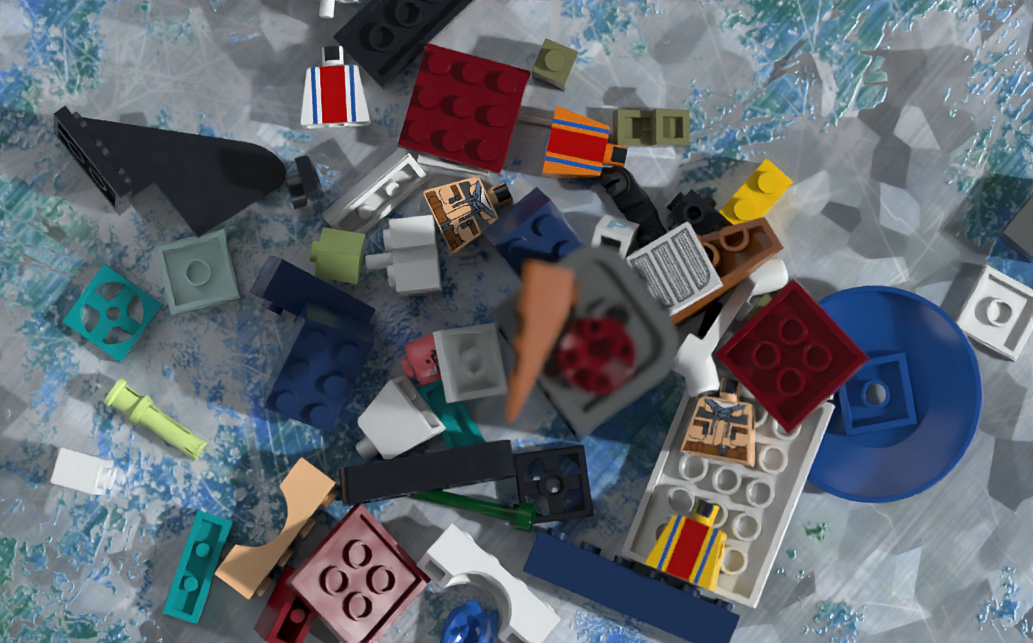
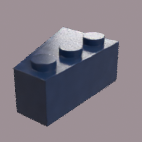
(288, 288)

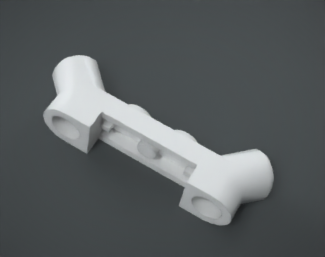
(696, 355)

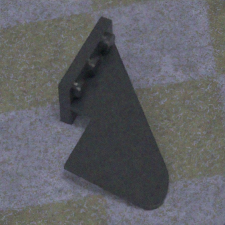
(198, 174)

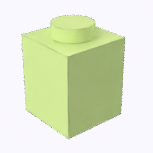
(338, 255)

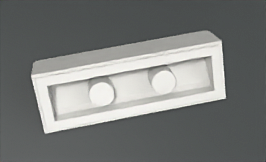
(376, 194)

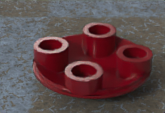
(597, 356)

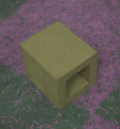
(555, 64)

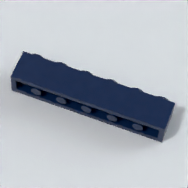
(628, 591)

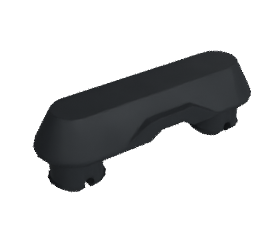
(633, 204)

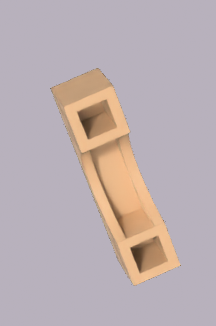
(249, 567)

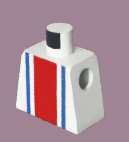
(334, 94)

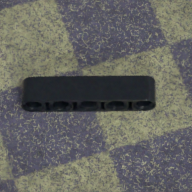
(427, 472)

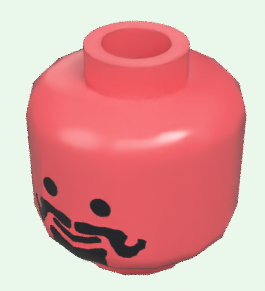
(422, 360)

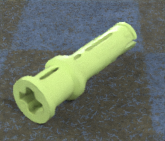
(141, 410)

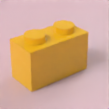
(756, 195)

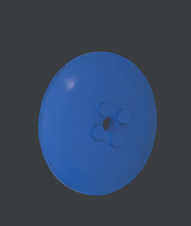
(928, 406)

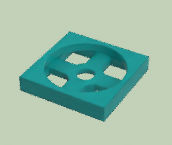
(104, 326)

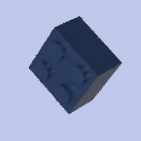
(532, 233)

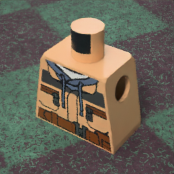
(465, 210)
(722, 427)

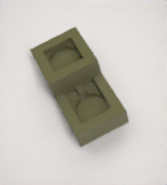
(651, 128)

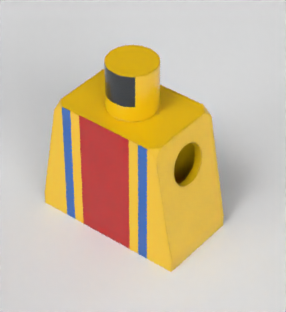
(691, 547)

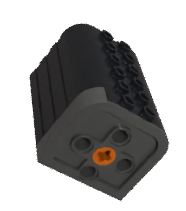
(609, 291)

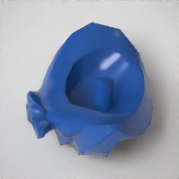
(470, 624)

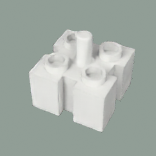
(410, 256)

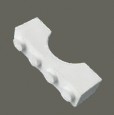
(461, 561)

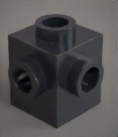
(698, 203)

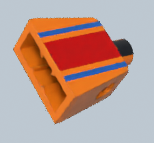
(579, 147)

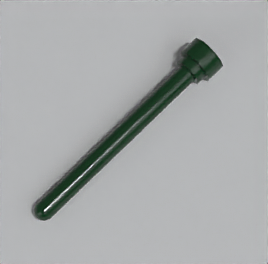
(520, 516)

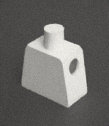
(396, 421)

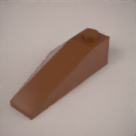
(734, 255)
(542, 312)

